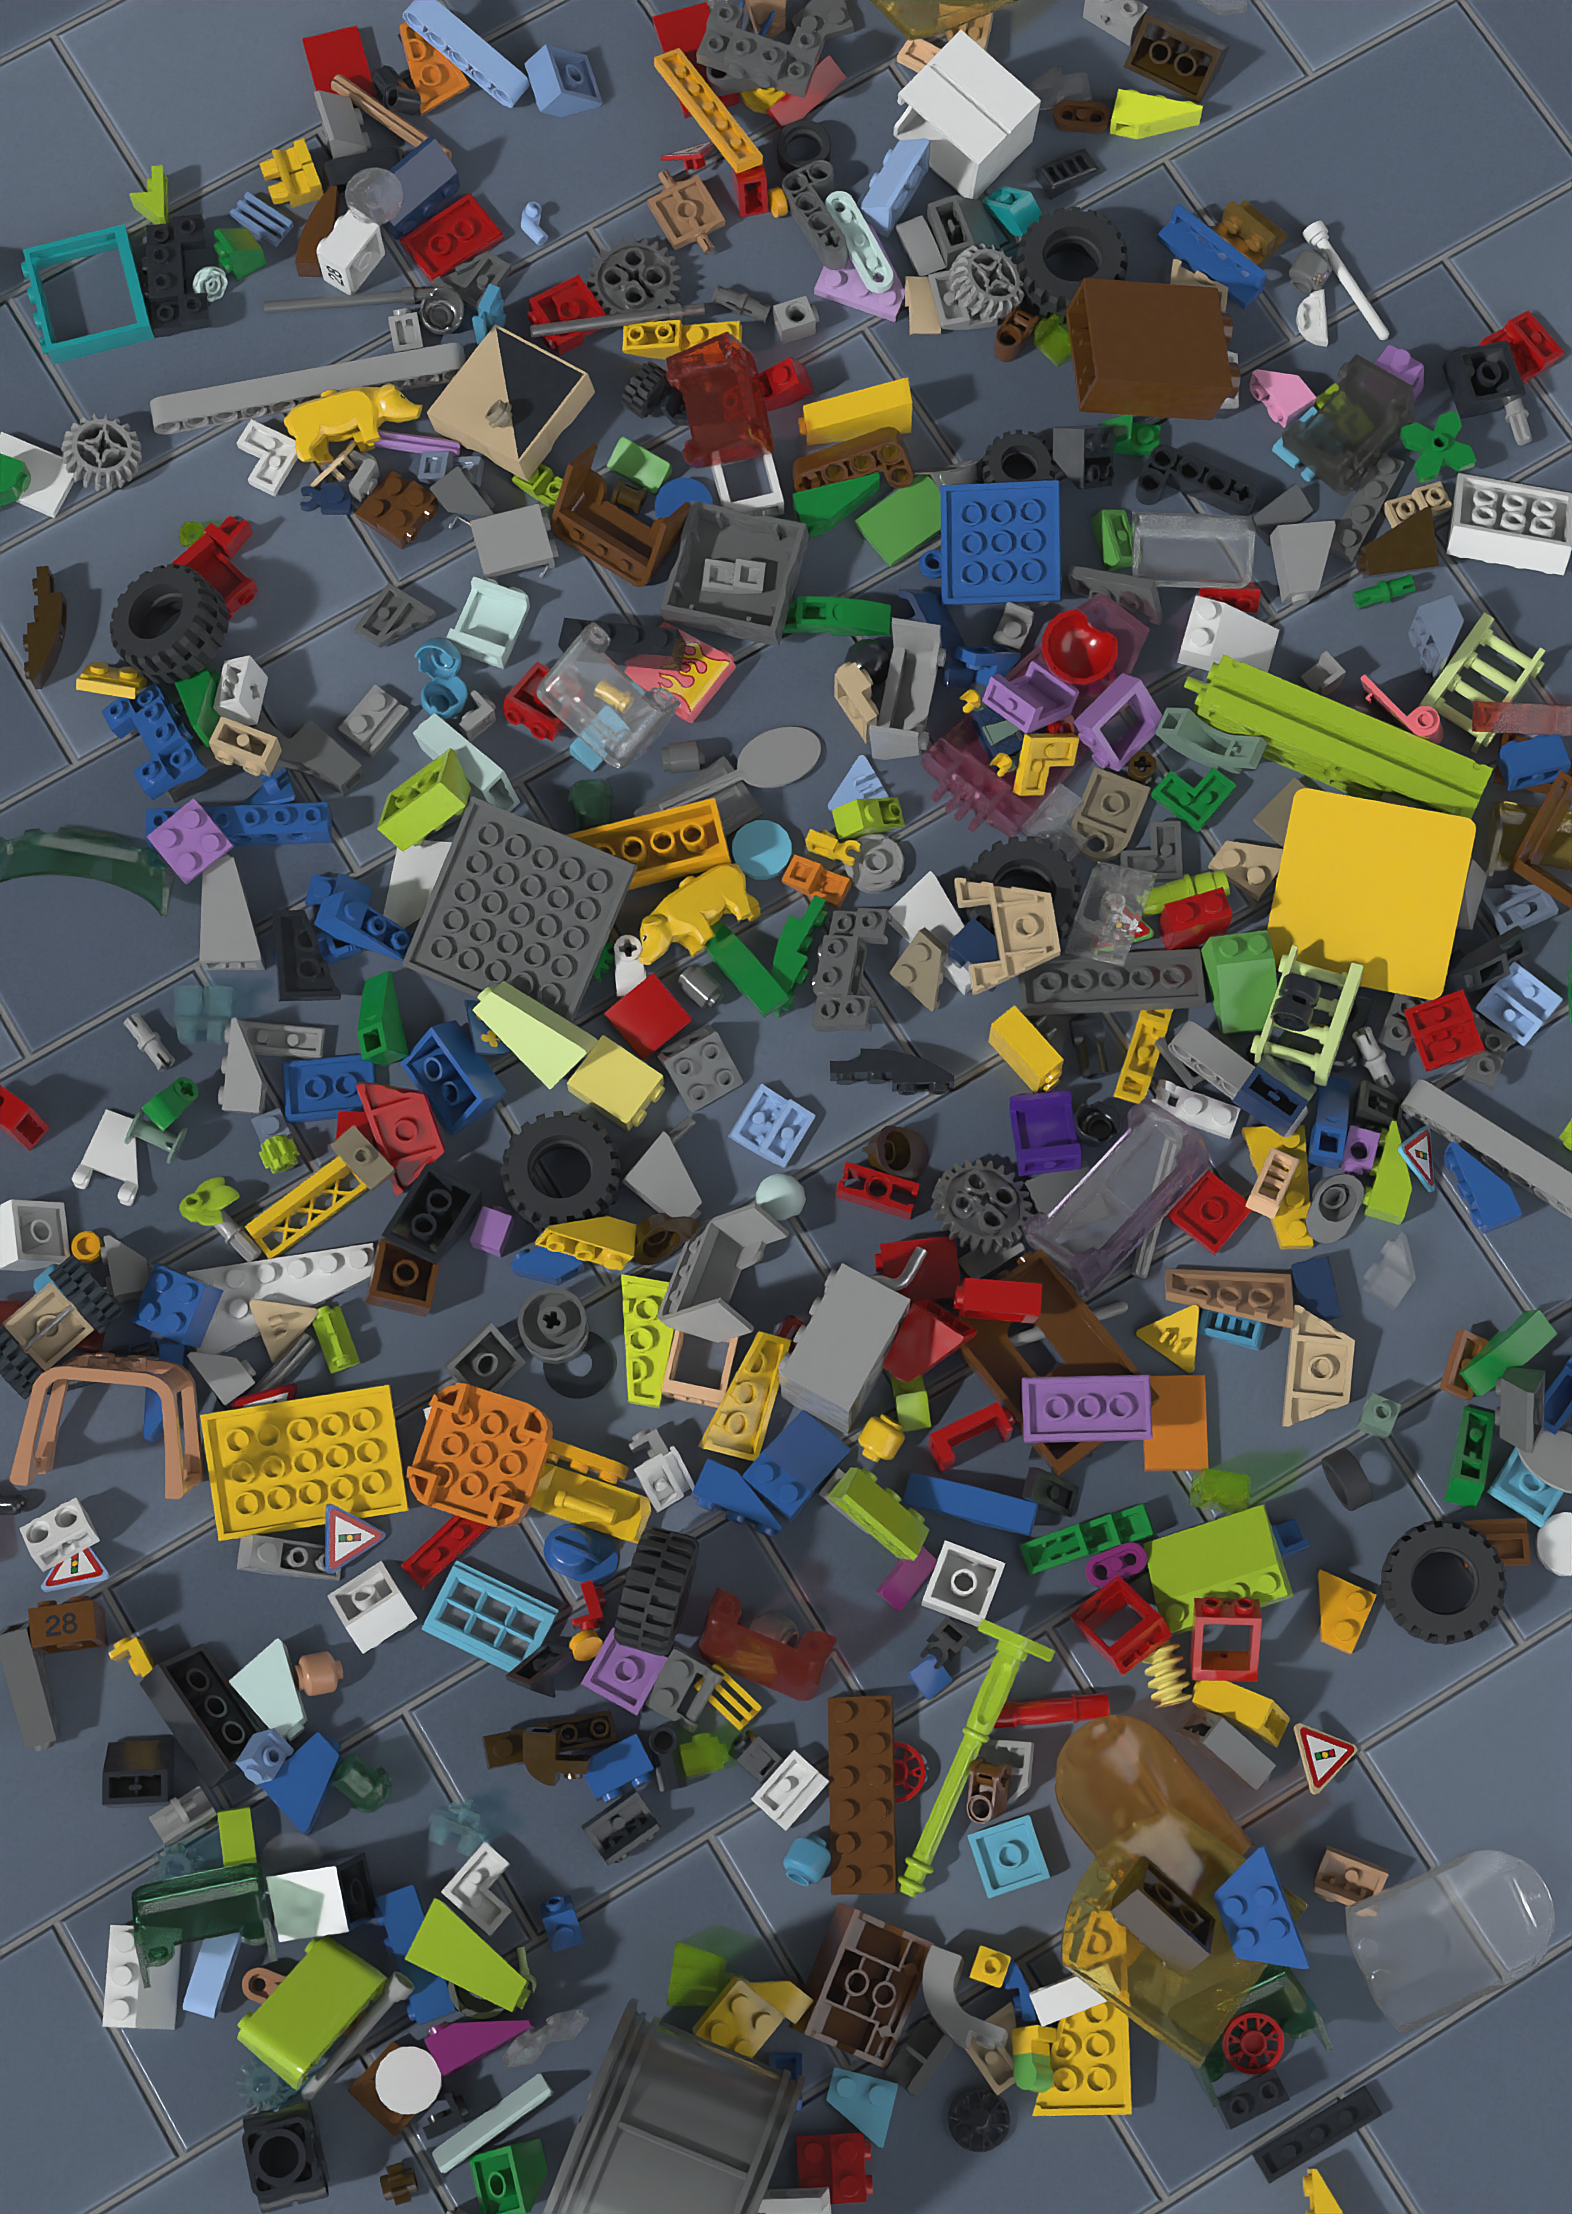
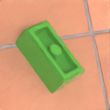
(639, 465)
(1113, 538)

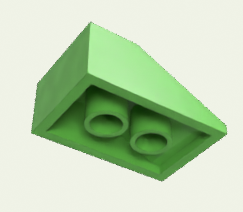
(1240, 980)

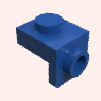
(561, 1923)

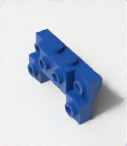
(167, 739)

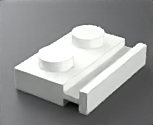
(664, 1479)
(789, 1790)

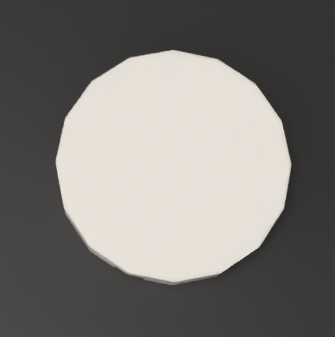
(1555, 1544)
(408, 2080)

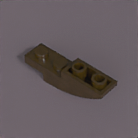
(47, 633)
(577, 1735)

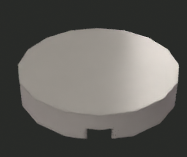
(877, 865)

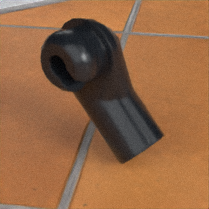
(12, 1505)

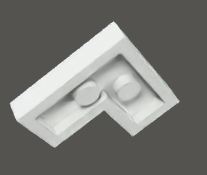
(275, 453)
(471, 1890)

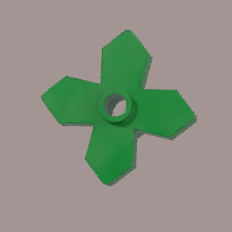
(1437, 447)

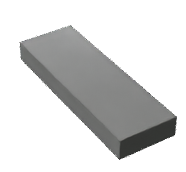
(286, 1040)

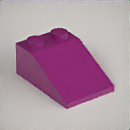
(462, 2044)

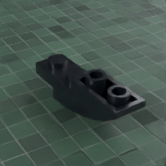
(1485, 963)
(905, 1070)

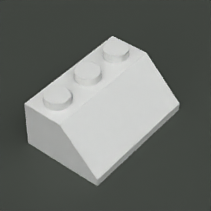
(126, 1999)

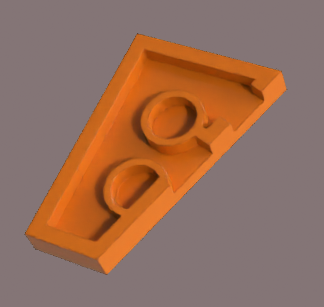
(430, 71)

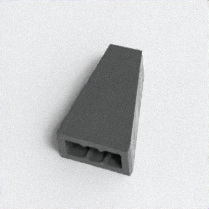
(28, 1687)

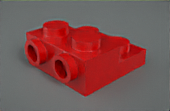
(563, 303)
(525, 707)
(836, 2163)

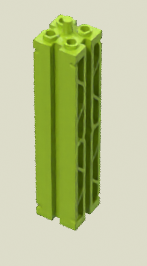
(1335, 740)

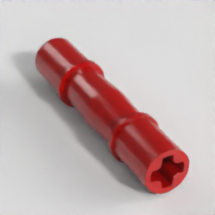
(1053, 1710)

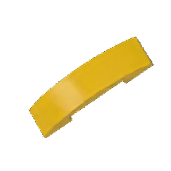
(1142, 1055)

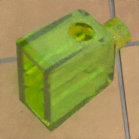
(1220, 1491)
(697, 1977)

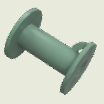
(153, 1135)

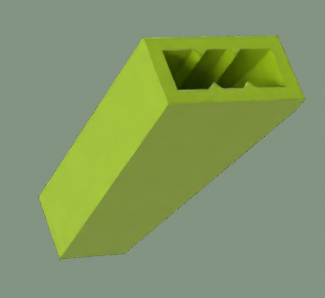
(461, 1956)

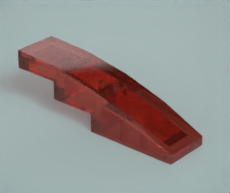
(1522, 718)

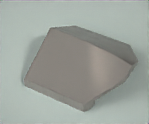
(1018, 1756)

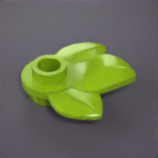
(208, 1201)

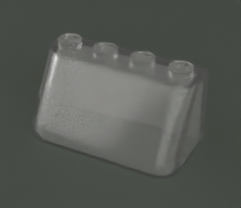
(1193, 549)

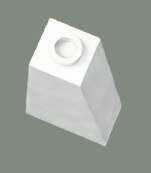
(930, 908)

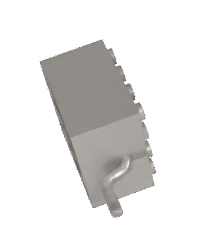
(846, 1343)

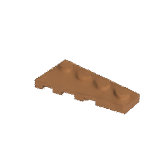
(1241, 1294)

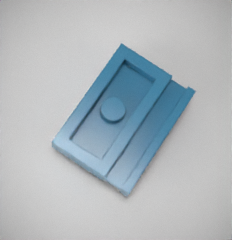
(490, 313)

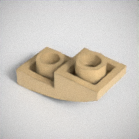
(922, 308)
(1425, 496)

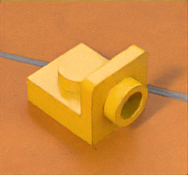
(141, 1661)
(989, 1967)

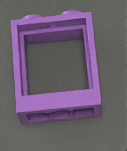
(1122, 690)

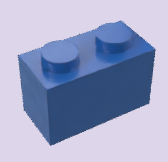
(1532, 761)
(617, 1768)

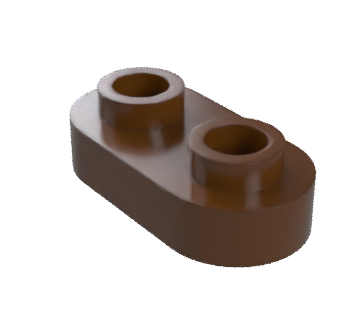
(1081, 115)

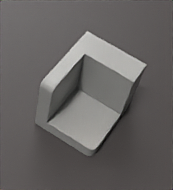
(1323, 676)

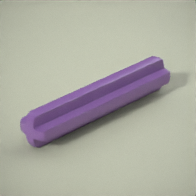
(416, 443)

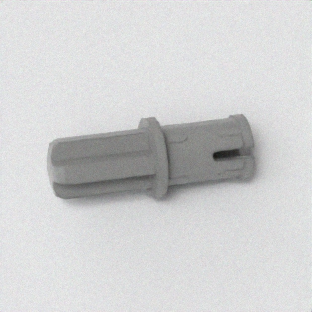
(1517, 417)
(236, 1236)

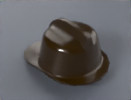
(898, 1152)
(661, 1236)

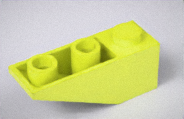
(1147, 115)

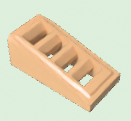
(1264, 1200)

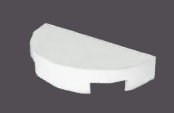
(1312, 318)

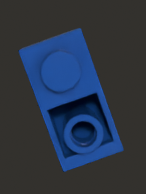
(546, 1265)

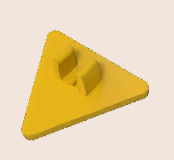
(1175, 1337)

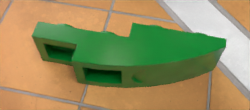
(838, 616)
(788, 963)

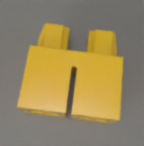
(298, 176)

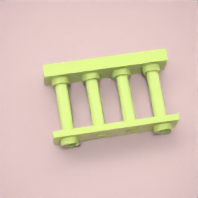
(1468, 658)
(1329, 1036)

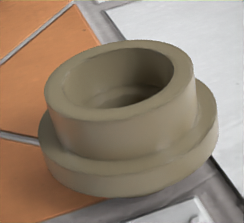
(499, 414)

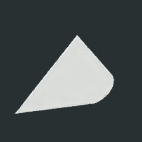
(413, 880)

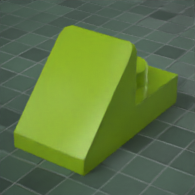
(155, 201)
(911, 1404)

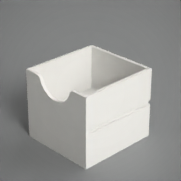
(970, 113)

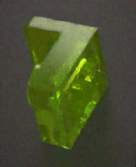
(1052, 340)

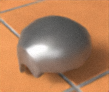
(442, 311)

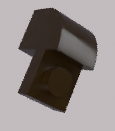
(544, 1759)

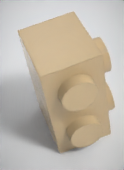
(245, 746)

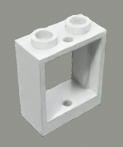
(764, 505)

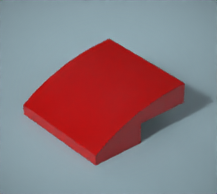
(1529, 343)
(647, 1016)
(1444, 1031)

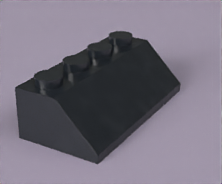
(202, 1712)

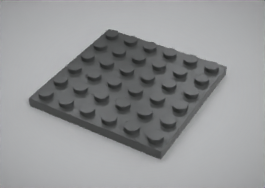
(519, 910)

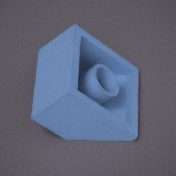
(562, 81)

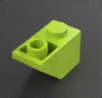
(867, 817)

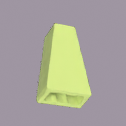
(533, 1032)

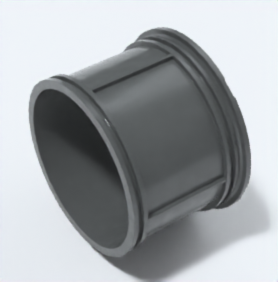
(675, 2127)

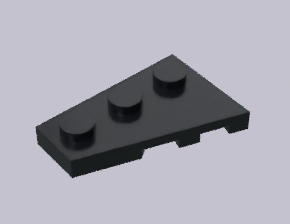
(299, 962)

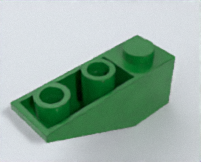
(380, 1022)

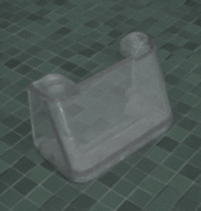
(604, 702)

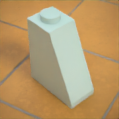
(272, 1691)

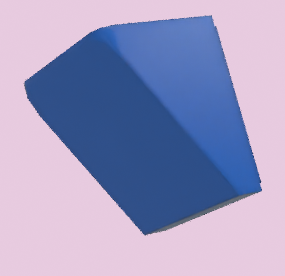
(928, 1679)

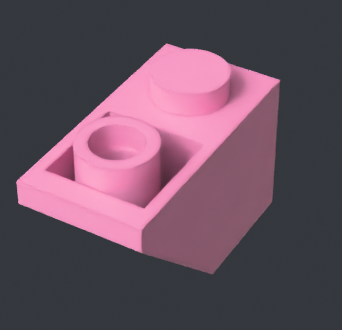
(1283, 395)

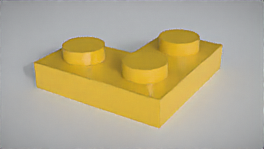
(1037, 756)

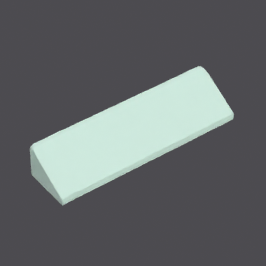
(492, 2123)

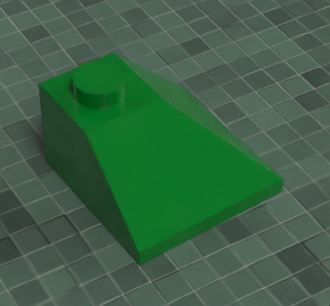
(509, 2177)

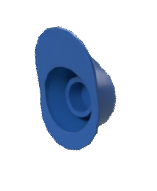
(580, 1554)

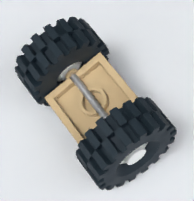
(51, 1324)

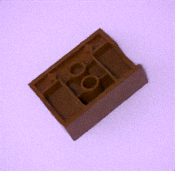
(863, 1985)

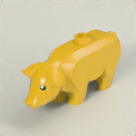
(345, 416)
(693, 908)

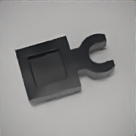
(945, 1642)

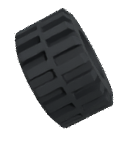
(1018, 449)

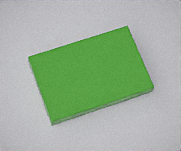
(903, 520)

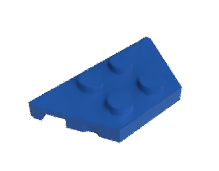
(1259, 1914)

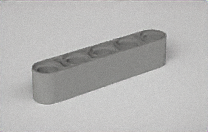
(1216, 1062)

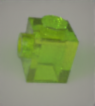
(704, 1756)

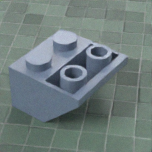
(1435, 633)

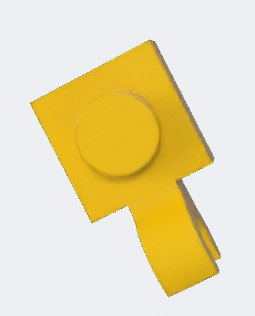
(827, 845)

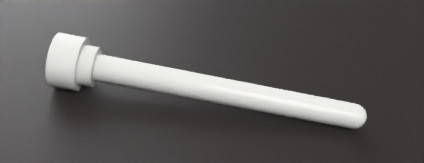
(1317, 235)

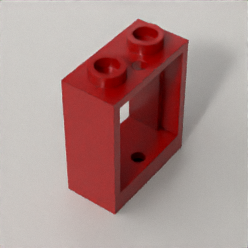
(998, 1300)
(1133, 1645)
(1225, 1665)

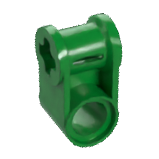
(171, 1102)

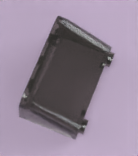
(1353, 425)

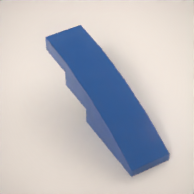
(970, 1504)

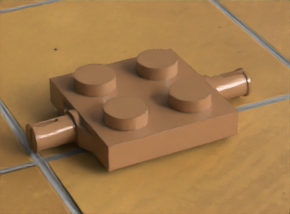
(686, 212)

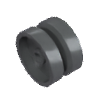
(551, 1307)

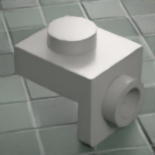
(366, 477)

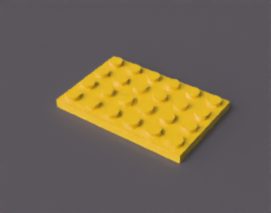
(291, 1458)

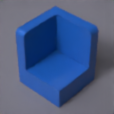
(1289, 1538)

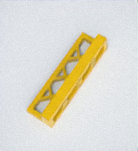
(296, 1201)

